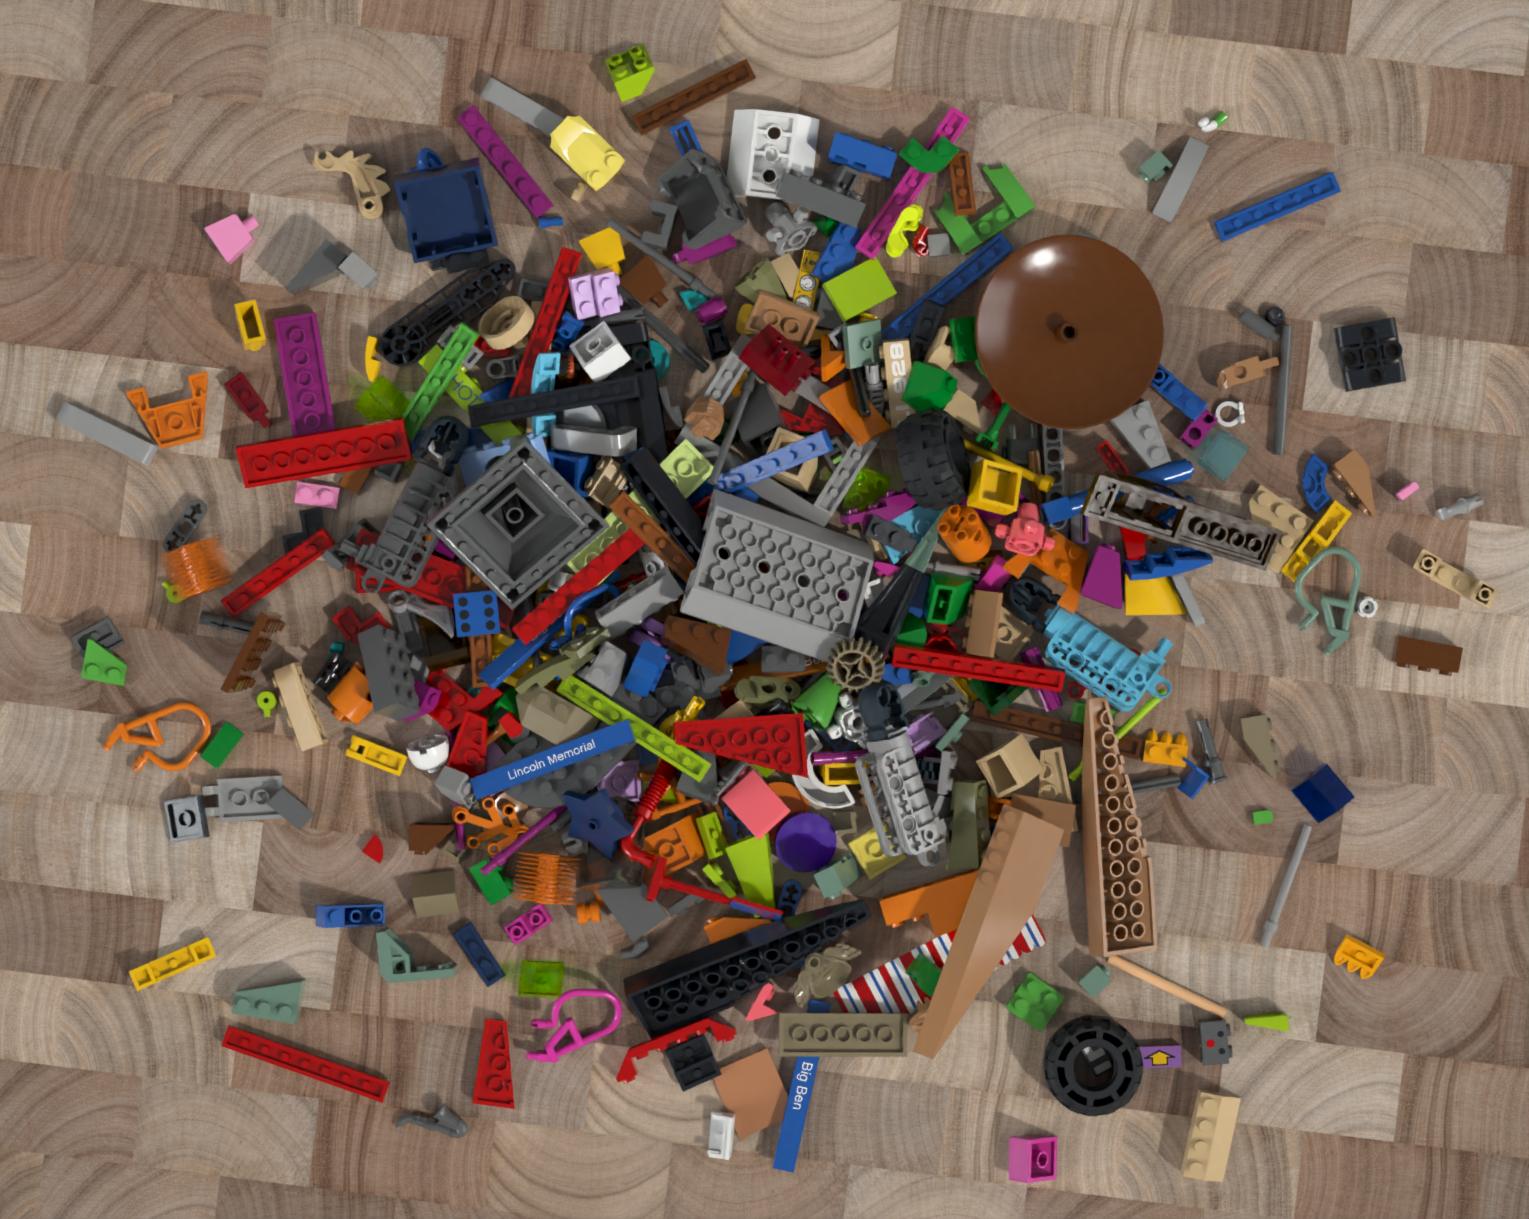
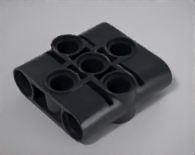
(1387, 373)

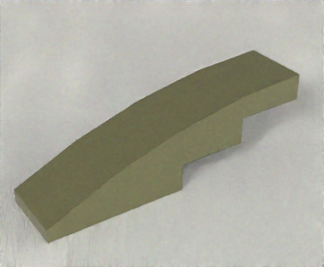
(547, 671)

